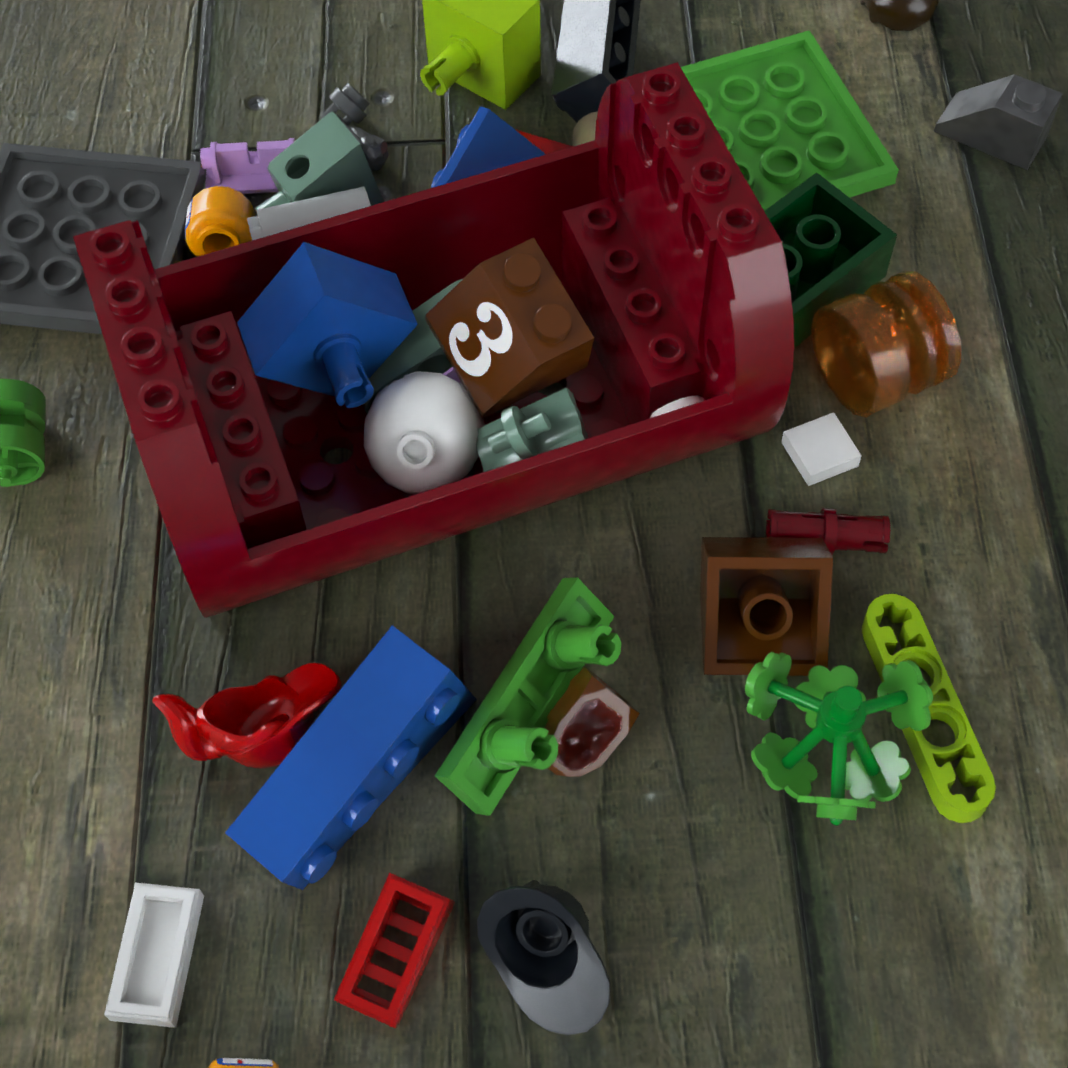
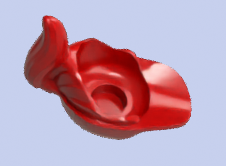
(252, 722)

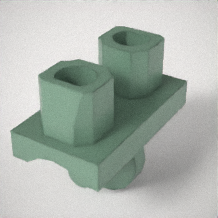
(530, 430)

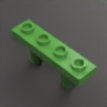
(512, 717)

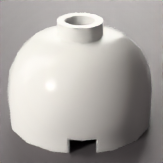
(422, 432)

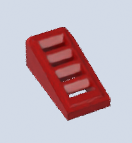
(372, 940)

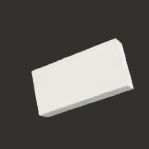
(154, 955)

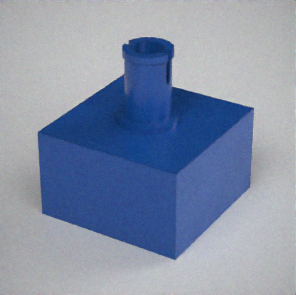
(327, 324)

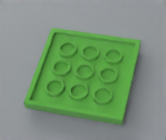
(790, 118)

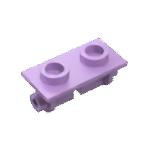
(239, 168)

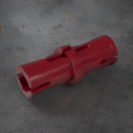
(837, 530)

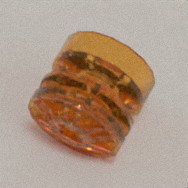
(886, 343)

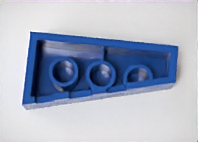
(351, 760)

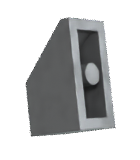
(1002, 118)

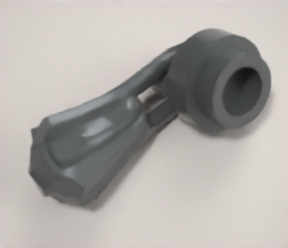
(353, 104)

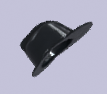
(546, 956)

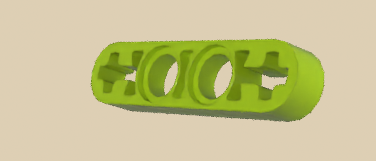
(946, 707)

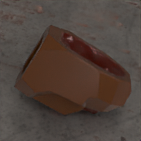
(588, 724)

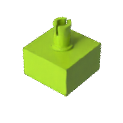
(483, 47)

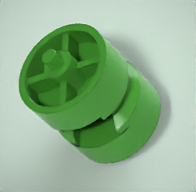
(21, 432)

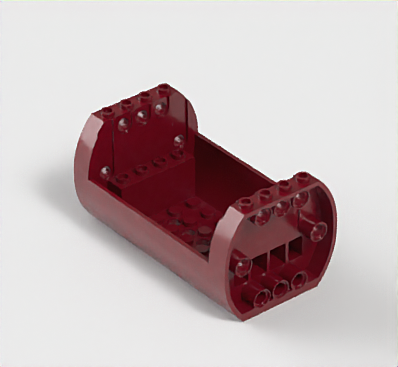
(642, 233)

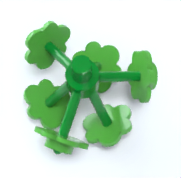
(837, 715)

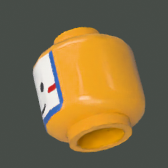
(217, 220)

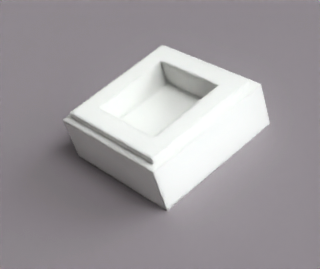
(821, 449)

